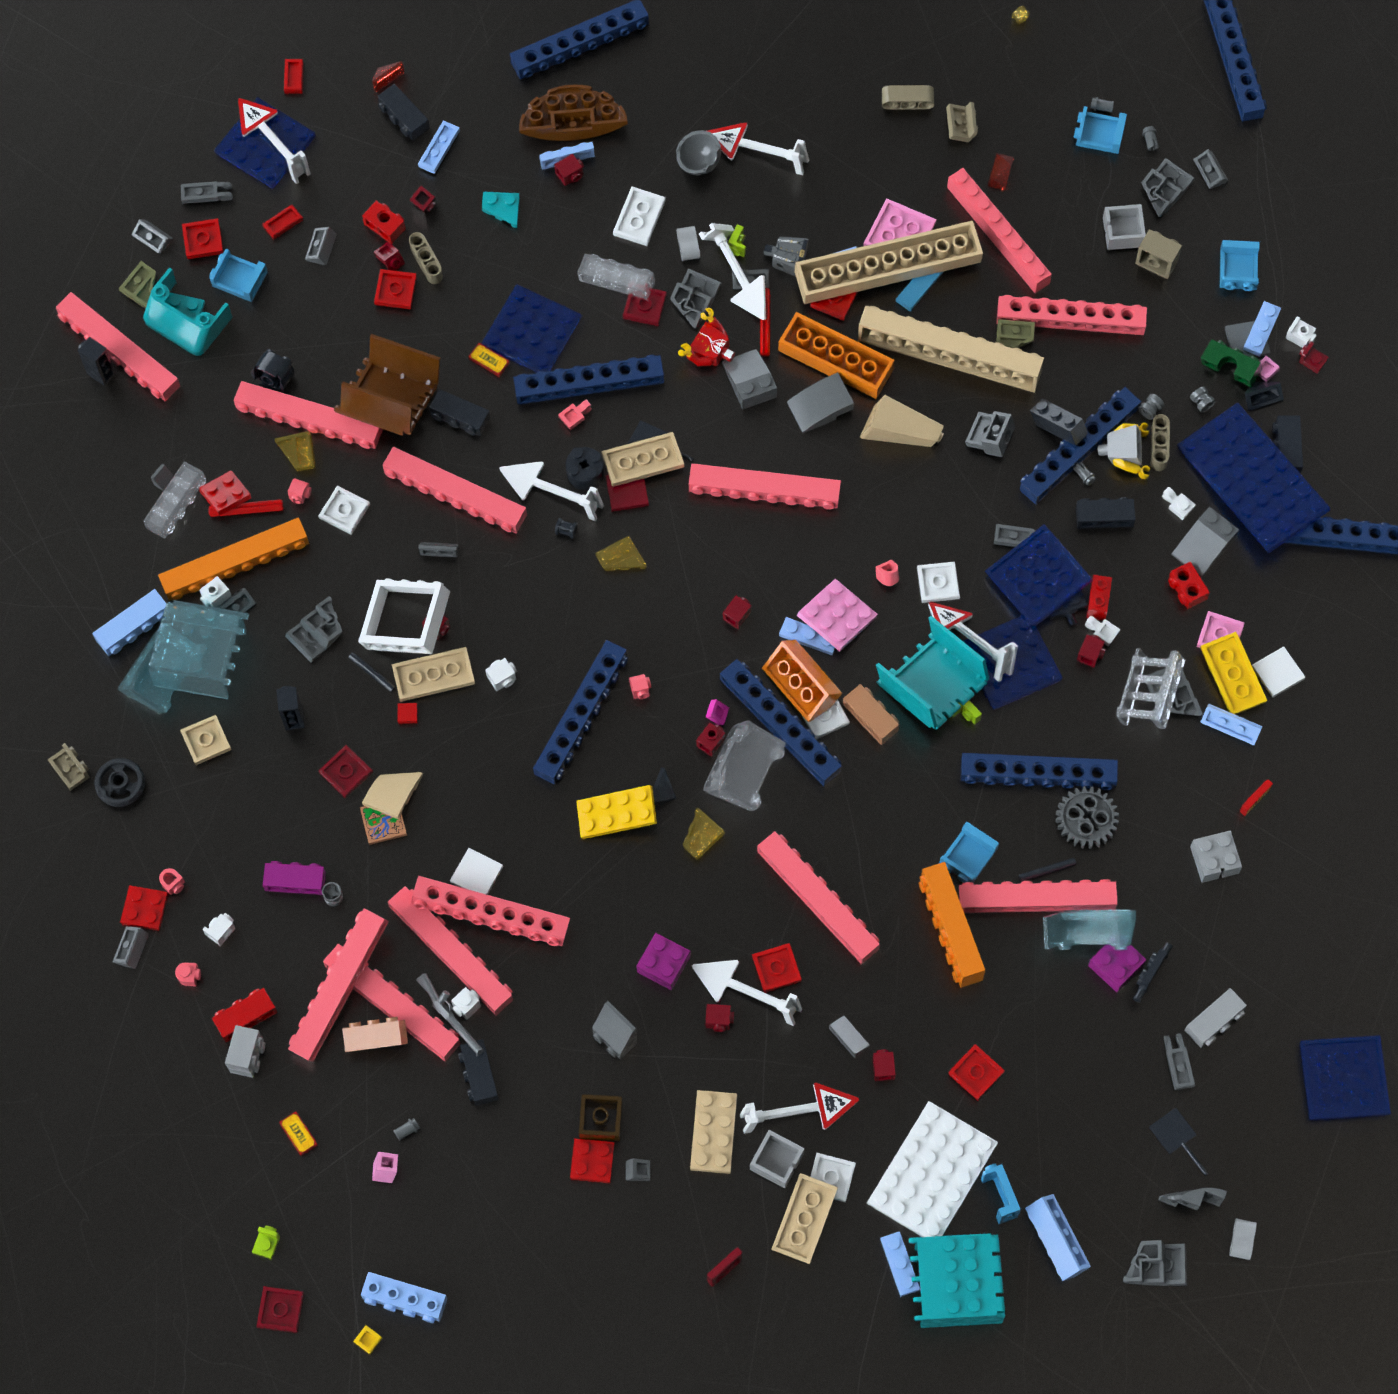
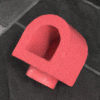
(299, 491)
(888, 573)
(640, 686)
(171, 881)
(188, 974)

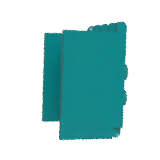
(936, 677)
(959, 1280)

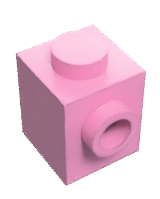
(385, 1167)

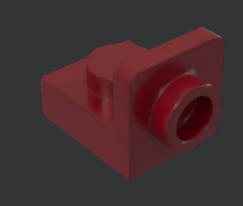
(389, 256)
(1312, 358)

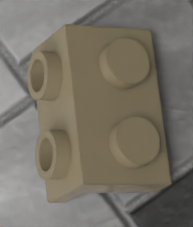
(962, 122)
(68, 767)

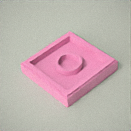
(1217, 627)

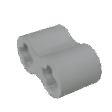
(688, 243)
(1242, 1239)

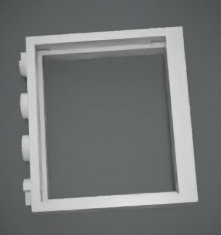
(432, 624)

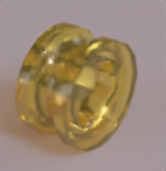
(1020, 14)

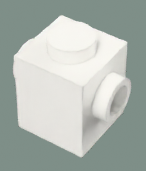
(215, 593)
(501, 674)
(466, 1003)

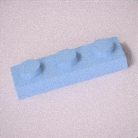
(438, 147)
(581, 151)
(1262, 328)
(805, 635)
(1231, 724)
(899, 1263)

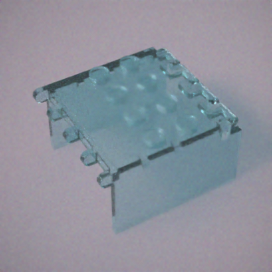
(196, 648)

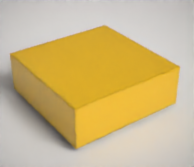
(367, 1339)

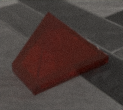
(386, 74)
(1001, 171)

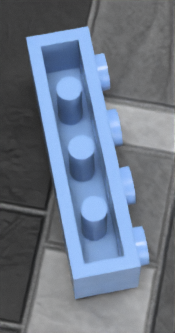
(130, 623)
(1057, 1237)
(404, 1297)

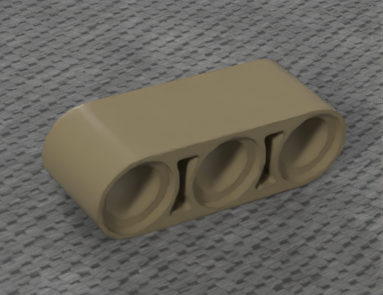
(908, 97)
(424, 250)
(1160, 434)

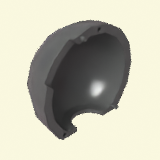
(698, 152)

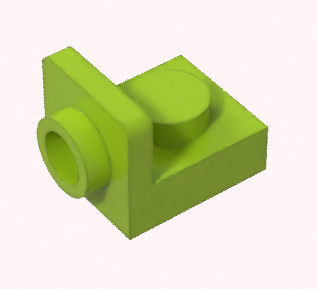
(736, 240)
(970, 712)
(266, 1242)

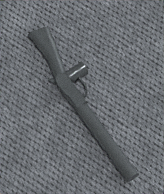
(441, 1008)

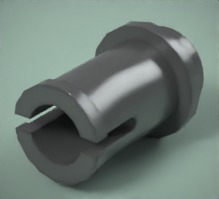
(1103, 105)
(1150, 137)
(1087, 477)
(406, 1129)

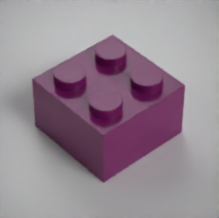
(663, 961)
(1117, 966)

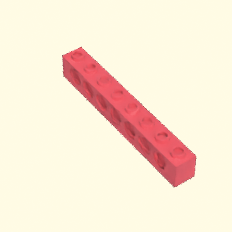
(1080, 320)
(482, 903)

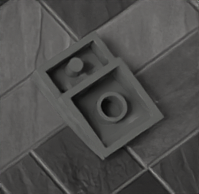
(820, 403)

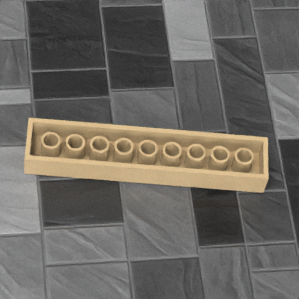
(888, 262)
(950, 348)

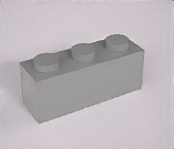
(1216, 1018)

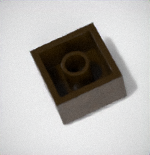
(600, 1117)

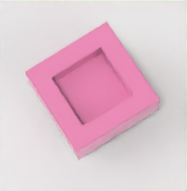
(1269, 369)

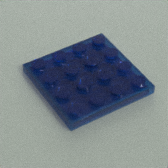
(257, 153)
(531, 330)
(1038, 576)
(1032, 667)
(1344, 1077)

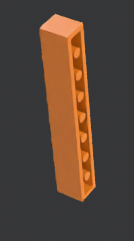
(234, 559)

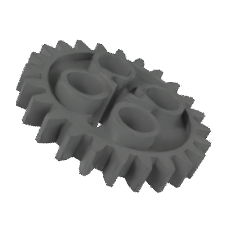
(1101, 808)

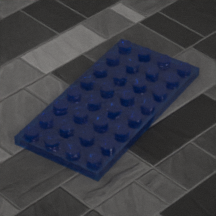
(1253, 477)

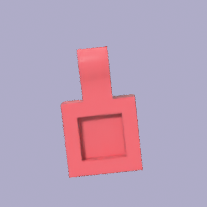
(574, 415)

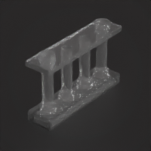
(1163, 698)

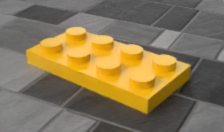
(1233, 673)
(616, 812)

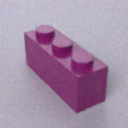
(294, 878)

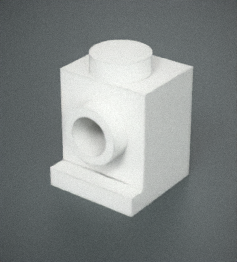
(1301, 333)
(220, 928)

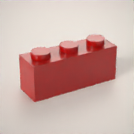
(244, 1013)

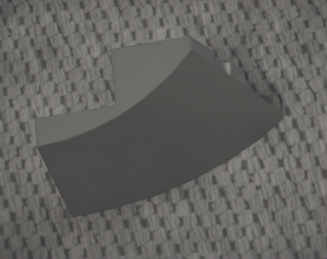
(1166, 185)
(695, 295)
(316, 631)
(1184, 699)
(1193, 1198)
(1158, 1264)

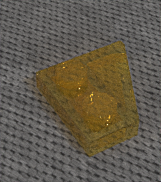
(298, 450)
(620, 556)
(702, 834)

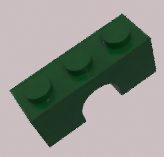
(1219, 354)

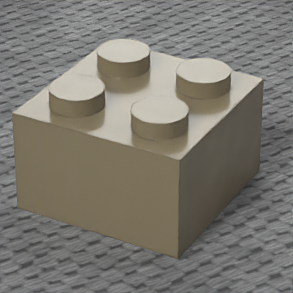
(1158, 254)

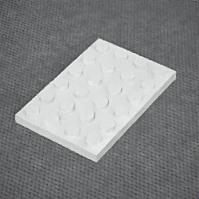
(932, 1172)

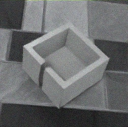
(1124, 226)
(1214, 854)
(245, 1051)
(776, 1159)

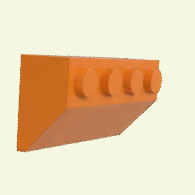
(801, 680)

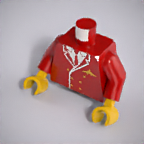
(709, 344)

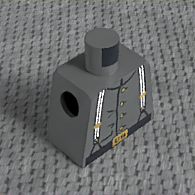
(787, 253)

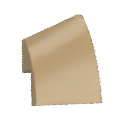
(392, 792)

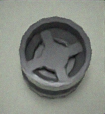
(1202, 399)
(1150, 407)
(331, 890)

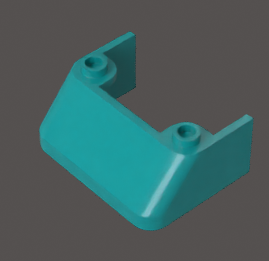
(187, 333)

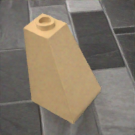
(900, 424)

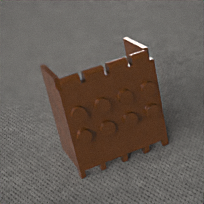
(391, 387)

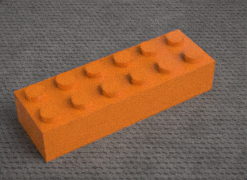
(836, 353)
(952, 924)

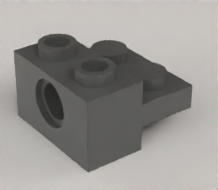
(991, 432)

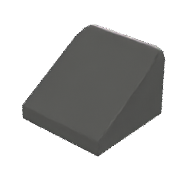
(162, 477)
(637, 1170)

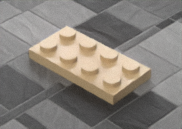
(642, 459)
(433, 674)
(713, 1132)
(804, 1218)

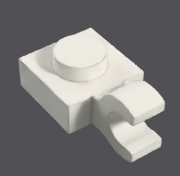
(1180, 504)
(1104, 630)

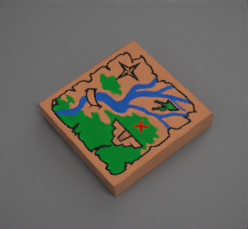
(380, 826)

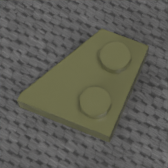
(139, 284)
(1015, 333)

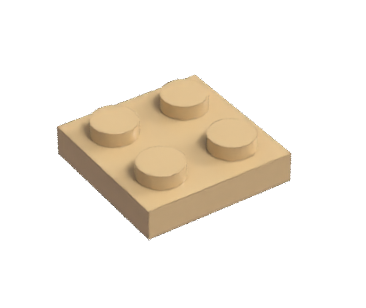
(205, 739)

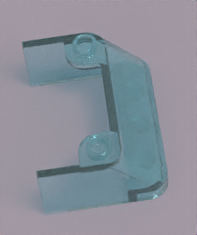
(1089, 927)

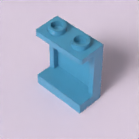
(1100, 131)
(1239, 265)
(237, 276)
(969, 853)
(1011, 1207)

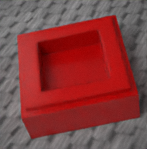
(407, 713)

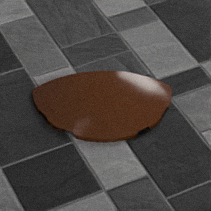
(572, 114)

